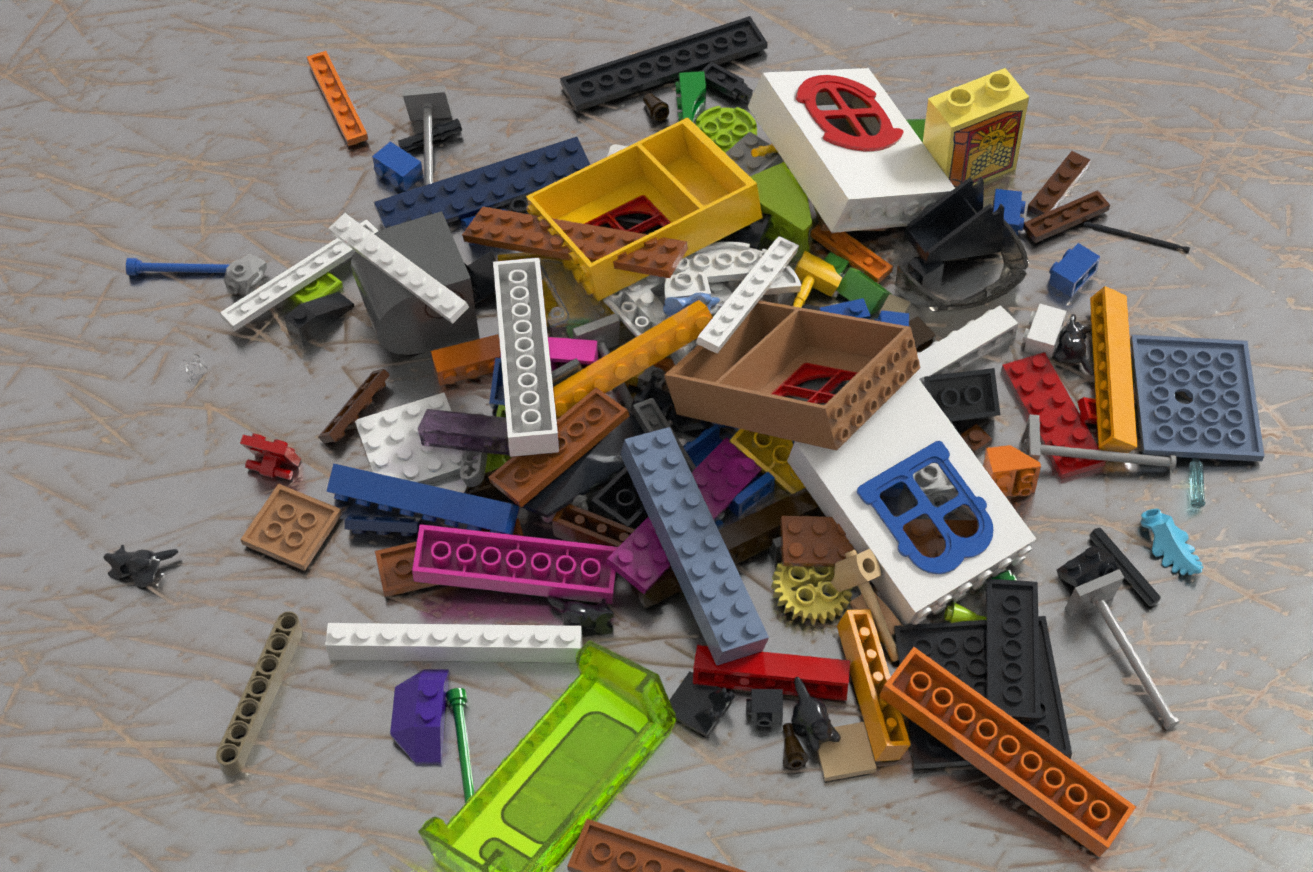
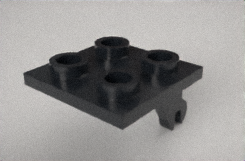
(699, 704)

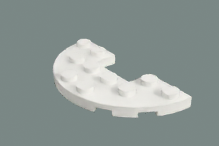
(723, 263)

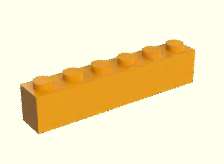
(869, 675)

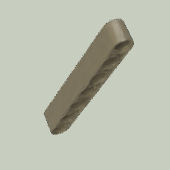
(262, 702)

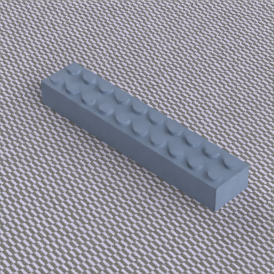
(694, 546)

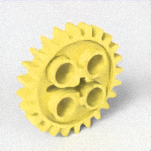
(812, 588)

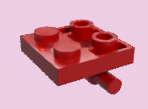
(273, 455)

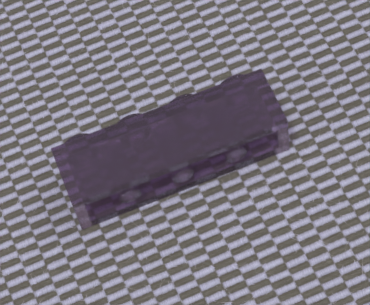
(464, 432)

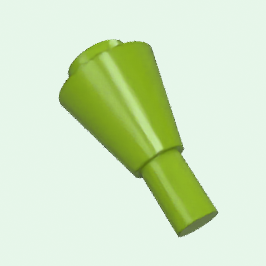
(958, 613)

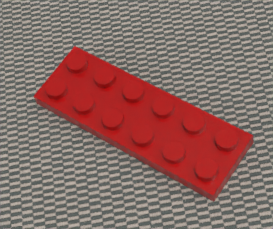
(1061, 425)

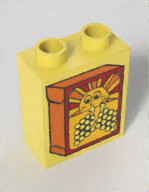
(977, 127)

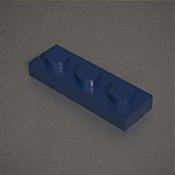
(382, 524)

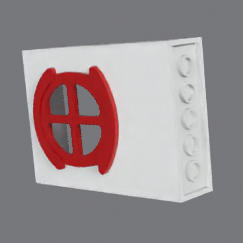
(847, 177)

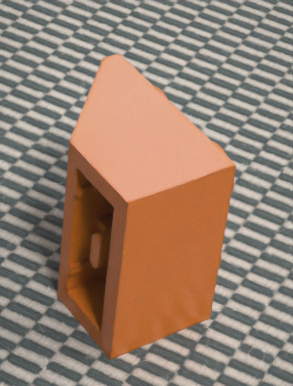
(1012, 470)

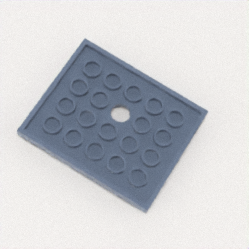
(1223, 408)

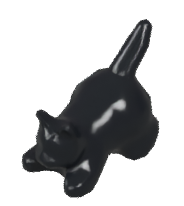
(1072, 345)
(139, 564)
(585, 615)
(812, 717)

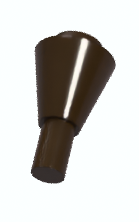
(793, 753)

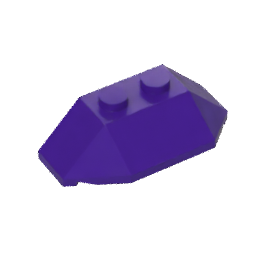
(421, 715)

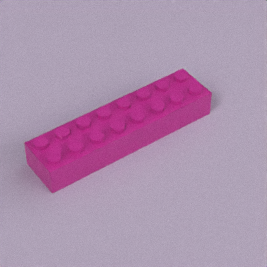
(513, 564)

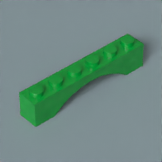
(692, 94)

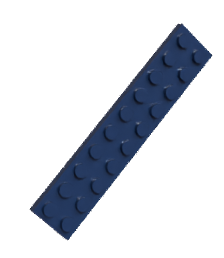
(485, 186)

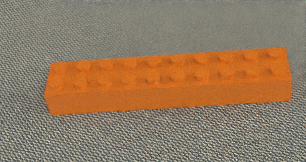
(1007, 752)

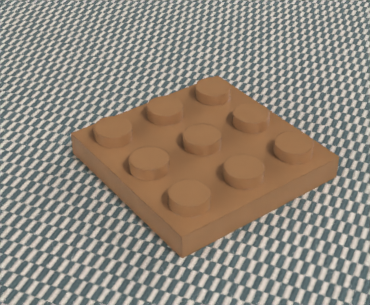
(291, 526)

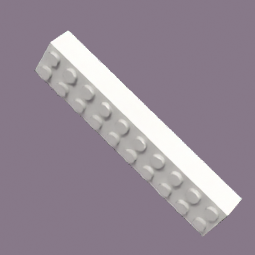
(525, 358)

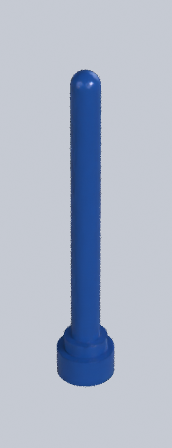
(135, 267)

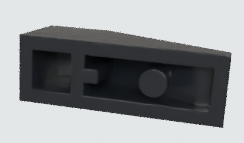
(316, 315)

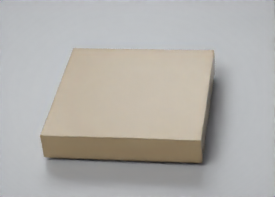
(849, 756)

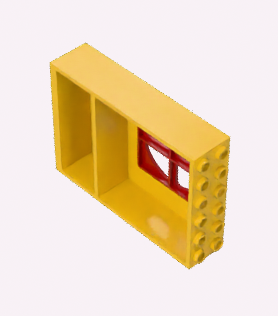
(669, 175)

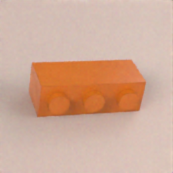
(466, 360)

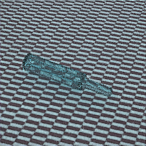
(1197, 489)

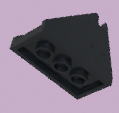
(958, 226)

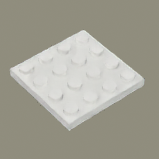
(396, 448)

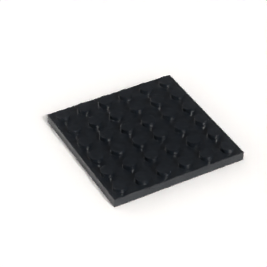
(962, 652)

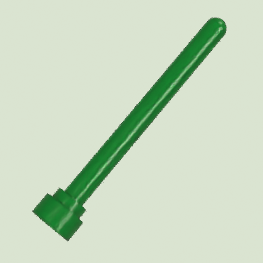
(456, 700)

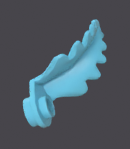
(1170, 543)

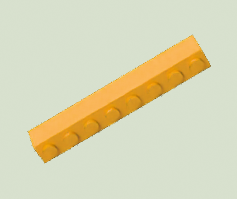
(633, 356)
(1113, 371)

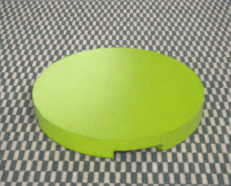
(726, 125)

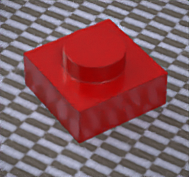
(1088, 410)

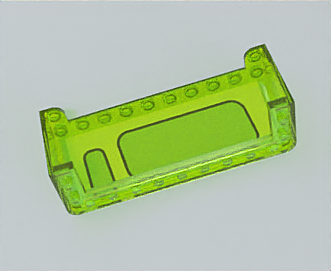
(560, 771)

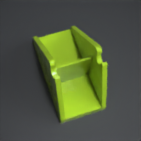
(786, 203)

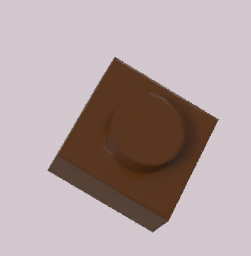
(976, 439)

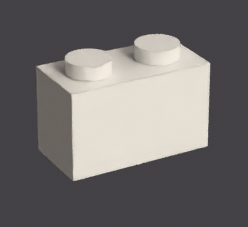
(1044, 330)

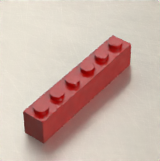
(768, 670)

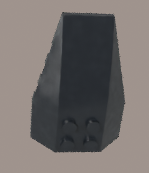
(587, 471)

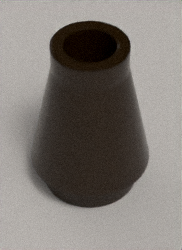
(657, 108)

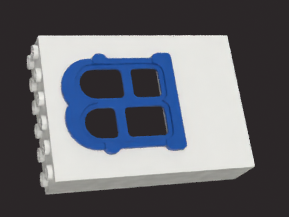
(888, 450)

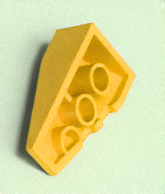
(770, 455)

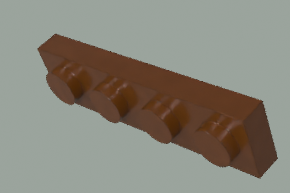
(1059, 184)
(1066, 216)
(360, 400)

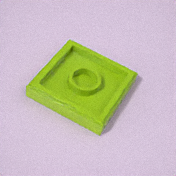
(322, 286)

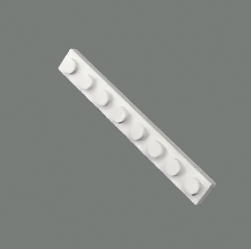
(399, 268)
(289, 282)
(747, 295)

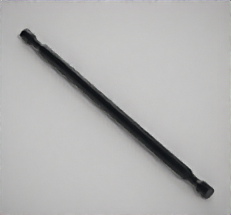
(1161, 242)

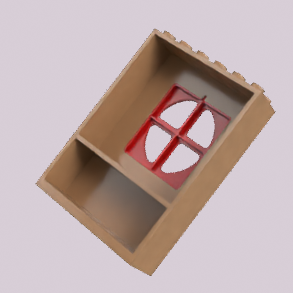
(787, 346)

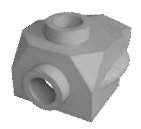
(245, 274)

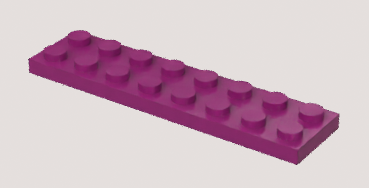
(719, 479)

